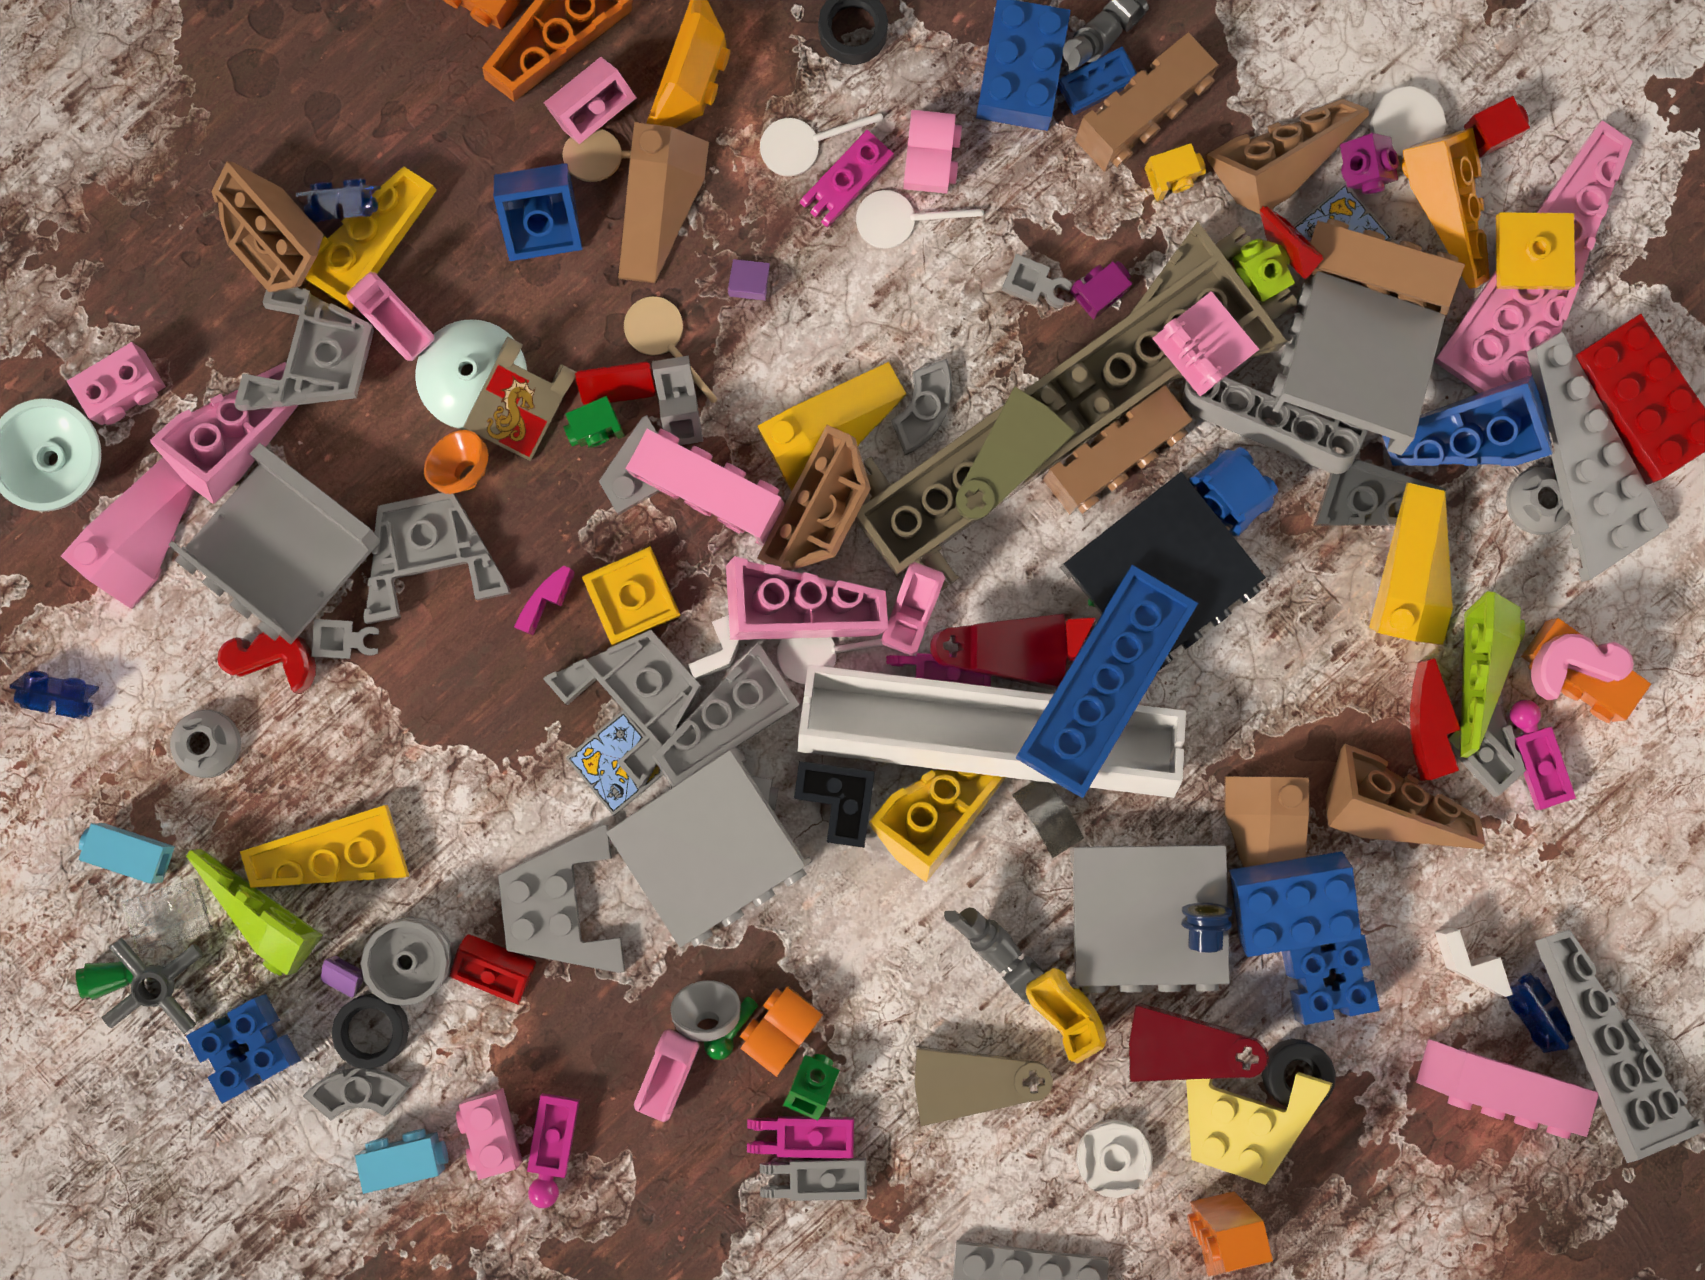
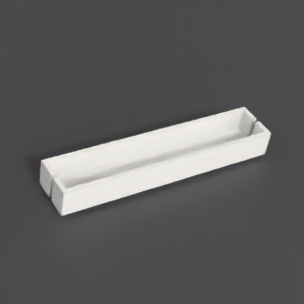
(971, 729)

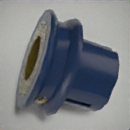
(1206, 925)

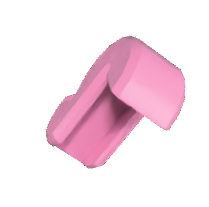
(390, 316)
(913, 608)
(1580, 654)
(666, 1075)

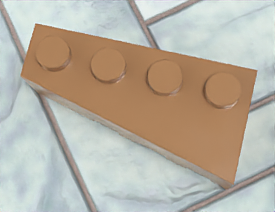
(1146, 102)
(1117, 451)

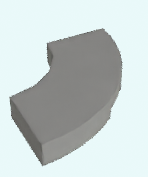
(926, 408)
(357, 1089)

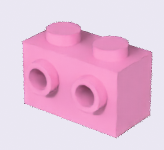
(590, 100)
(116, 384)
(489, 1134)

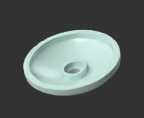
(439, 368)
(30, 437)

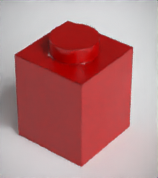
(1498, 126)

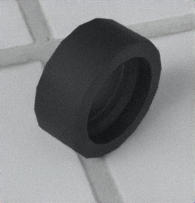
(850, 54)
(341, 1036)

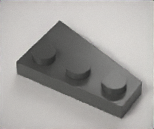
(1364, 496)

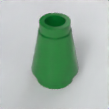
(101, 979)

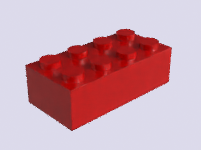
(1646, 399)

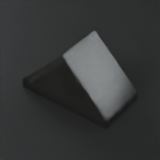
(1048, 816)

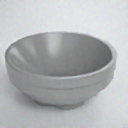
(1524, 505)
(223, 748)
(705, 1001)

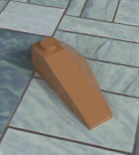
(661, 187)

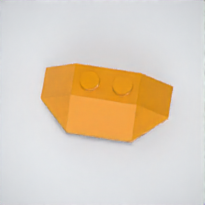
(691, 68)

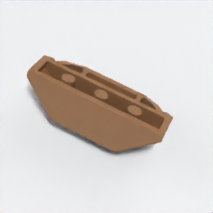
(265, 228)
(819, 504)

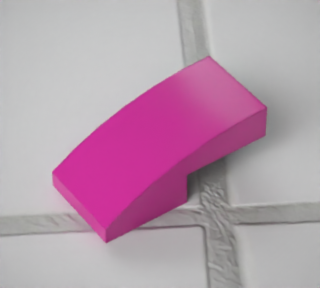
(551, 590)

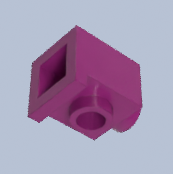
(1102, 288)

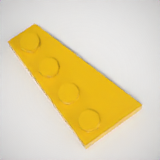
(367, 242)
(339, 851)

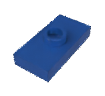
(1097, 80)

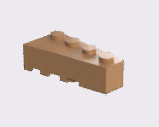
(1387, 266)

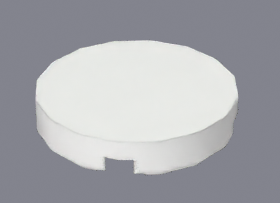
(1408, 117)
(1114, 1158)

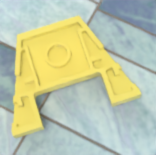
(1246, 1133)

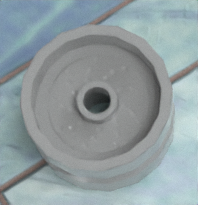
(430, 958)

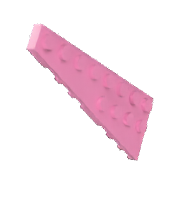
(1506, 323)

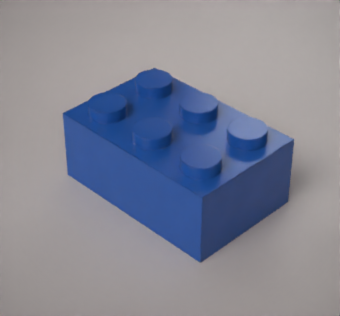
(1023, 64)
(1295, 904)

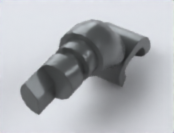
(1102, 31)
(997, 948)

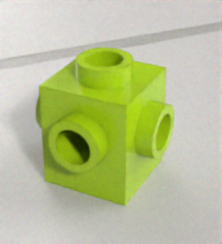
(1263, 268)

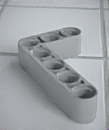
(1289, 422)

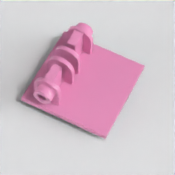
(1205, 343)

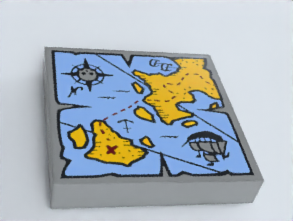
(1345, 207)
(598, 763)

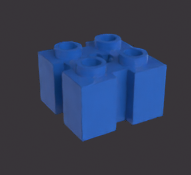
(1350, 991)
(220, 1043)

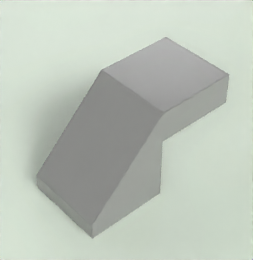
(678, 399)

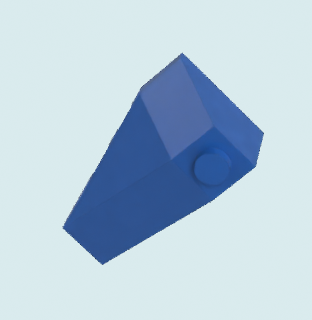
(1491, 427)

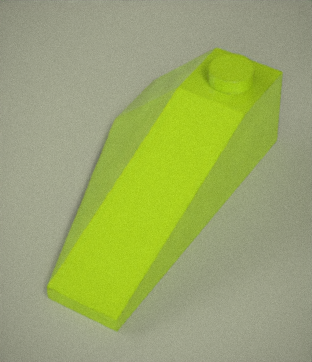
(1489, 648)
(267, 926)

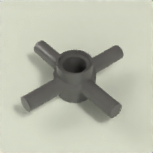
(140, 995)

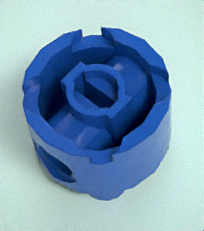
(1235, 489)

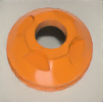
(451, 457)

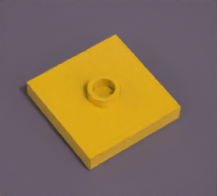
(1535, 251)
(631, 596)

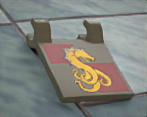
(516, 404)

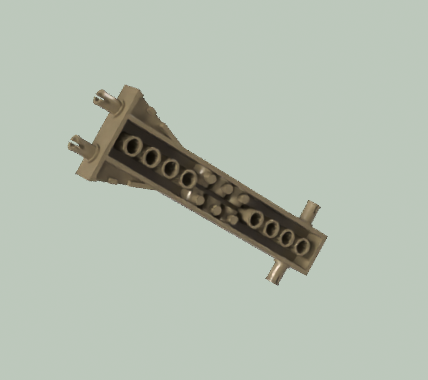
(1087, 391)

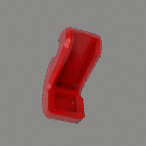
(241, 659)

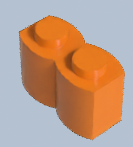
(780, 1030)

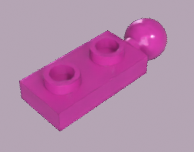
(1541, 757)
(551, 1146)

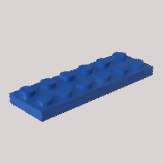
(1106, 681)

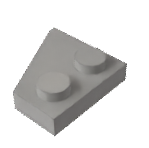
(618, 484)
(1497, 760)

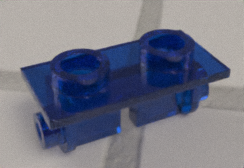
(325, 201)
(38, 690)
(1547, 1028)

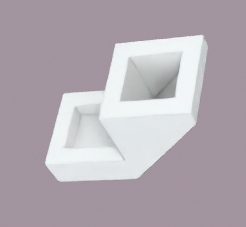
(721, 659)
(1484, 971)

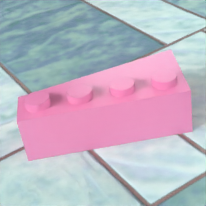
(706, 485)
(789, 604)
(1507, 1090)

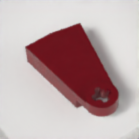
(1014, 649)
(1185, 1048)

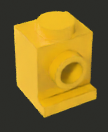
(1174, 170)

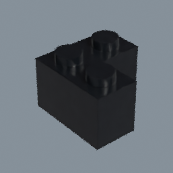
(847, 791)

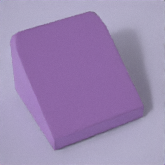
(748, 279)
(342, 976)

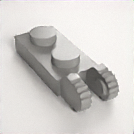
(818, 1179)

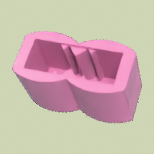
(930, 151)

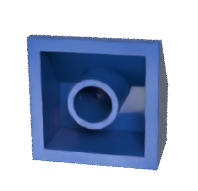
(537, 212)

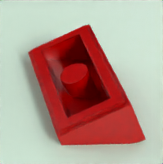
(1301, 252)
(616, 382)
(1076, 635)
(492, 968)

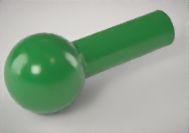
(723, 1047)

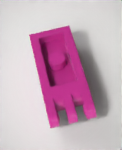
(848, 177)

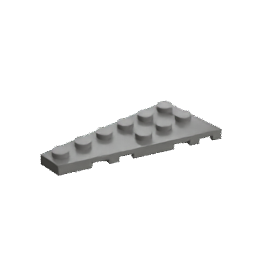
(1593, 469)
(1619, 1059)

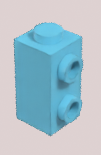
(125, 852)
(401, 1162)

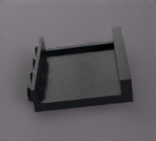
(1178, 543)

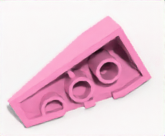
(215, 441)
(131, 537)

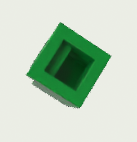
(592, 424)
(806, 1095)

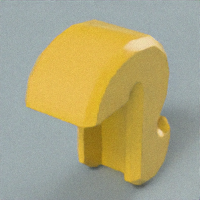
(1069, 1012)

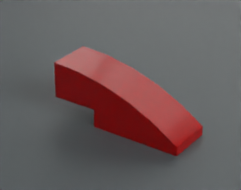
(1431, 721)

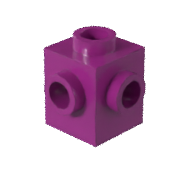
(1369, 163)

